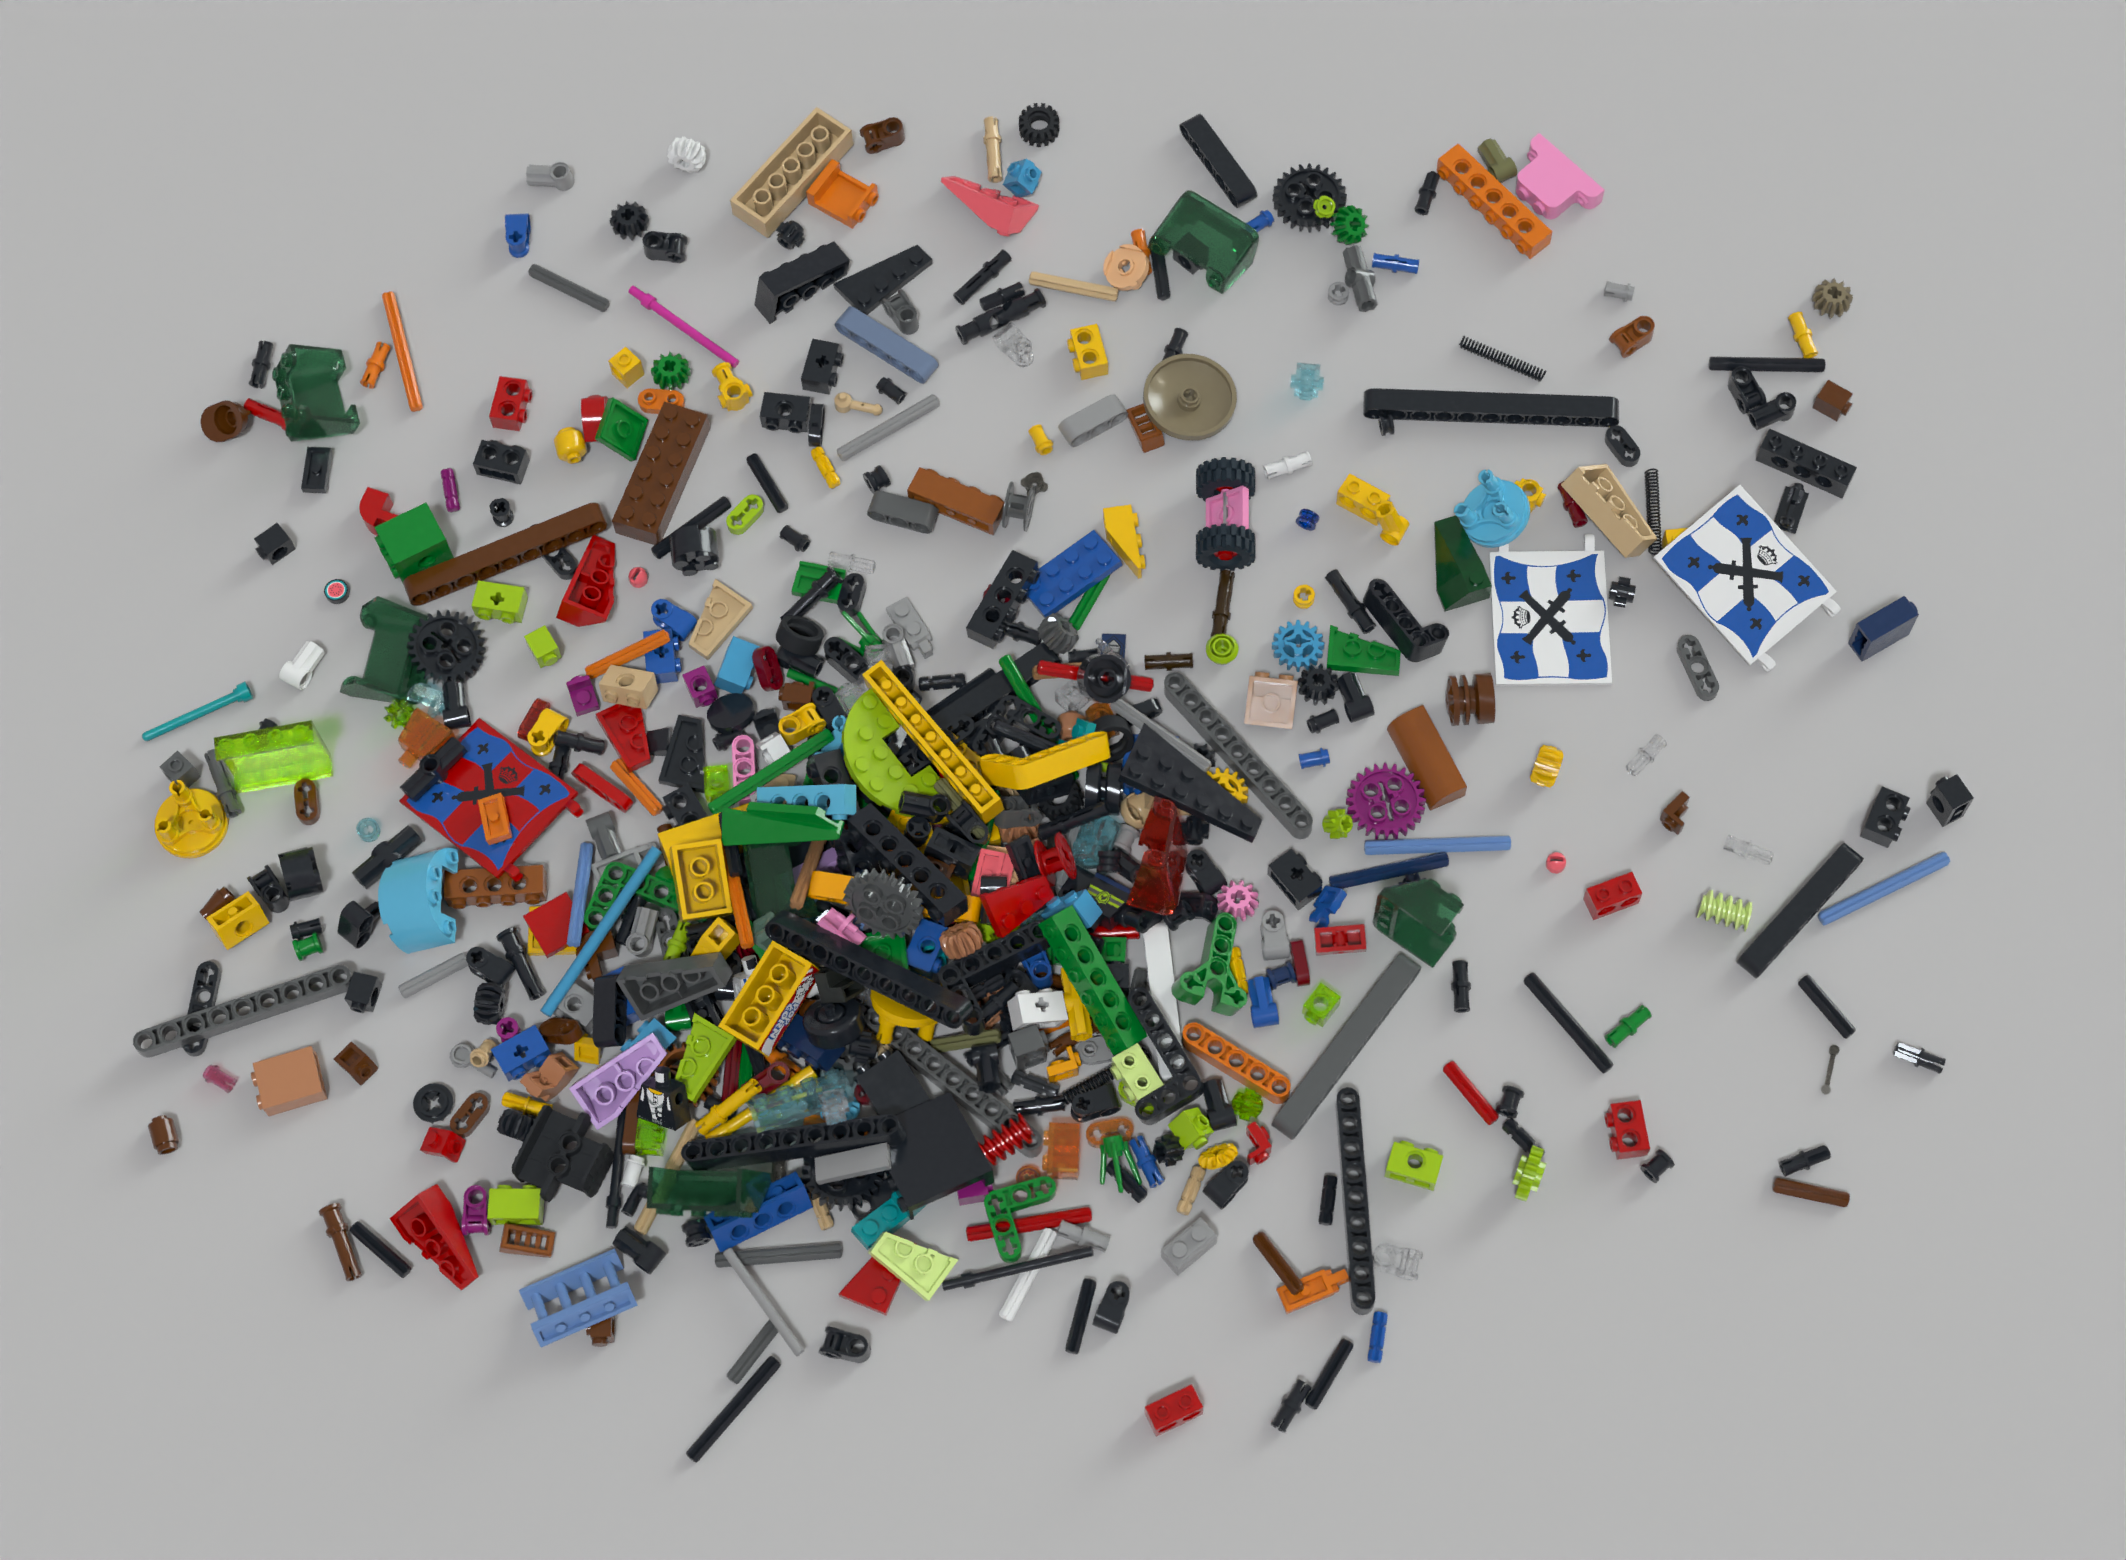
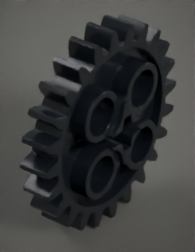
(1292, 205)
(462, 635)
(852, 1189)

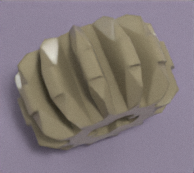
(1832, 298)

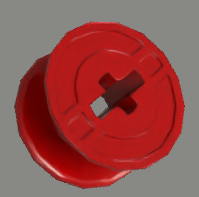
(1055, 859)

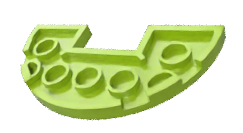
(871, 760)

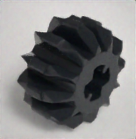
(629, 220)
(1318, 692)
(489, 1003)
(514, 1124)

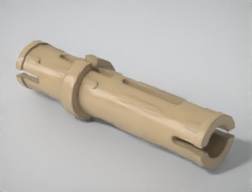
(992, 144)

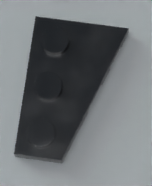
(685, 756)

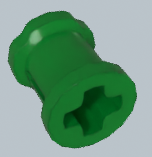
(307, 946)

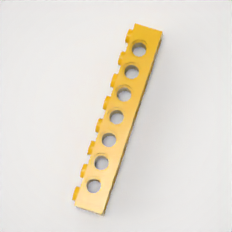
(933, 742)

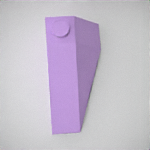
(613, 1084)

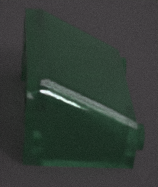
(1207, 238)

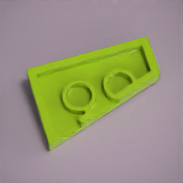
(703, 1055)

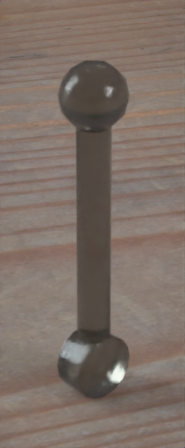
(1833, 1051)

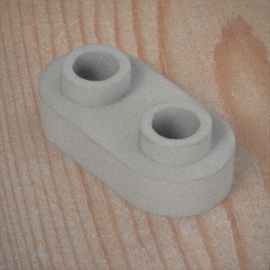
(1101, 1052)

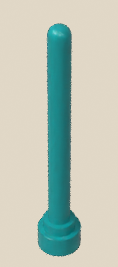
(239, 694)

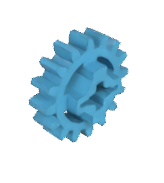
(1294, 656)

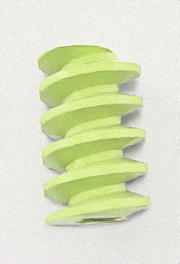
(1725, 910)

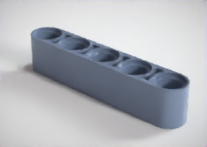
(886, 345)

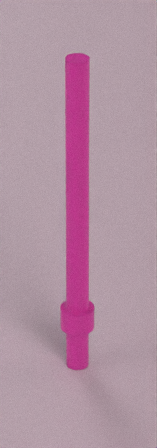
(649, 303)

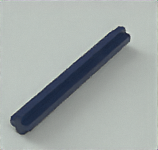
(1389, 871)

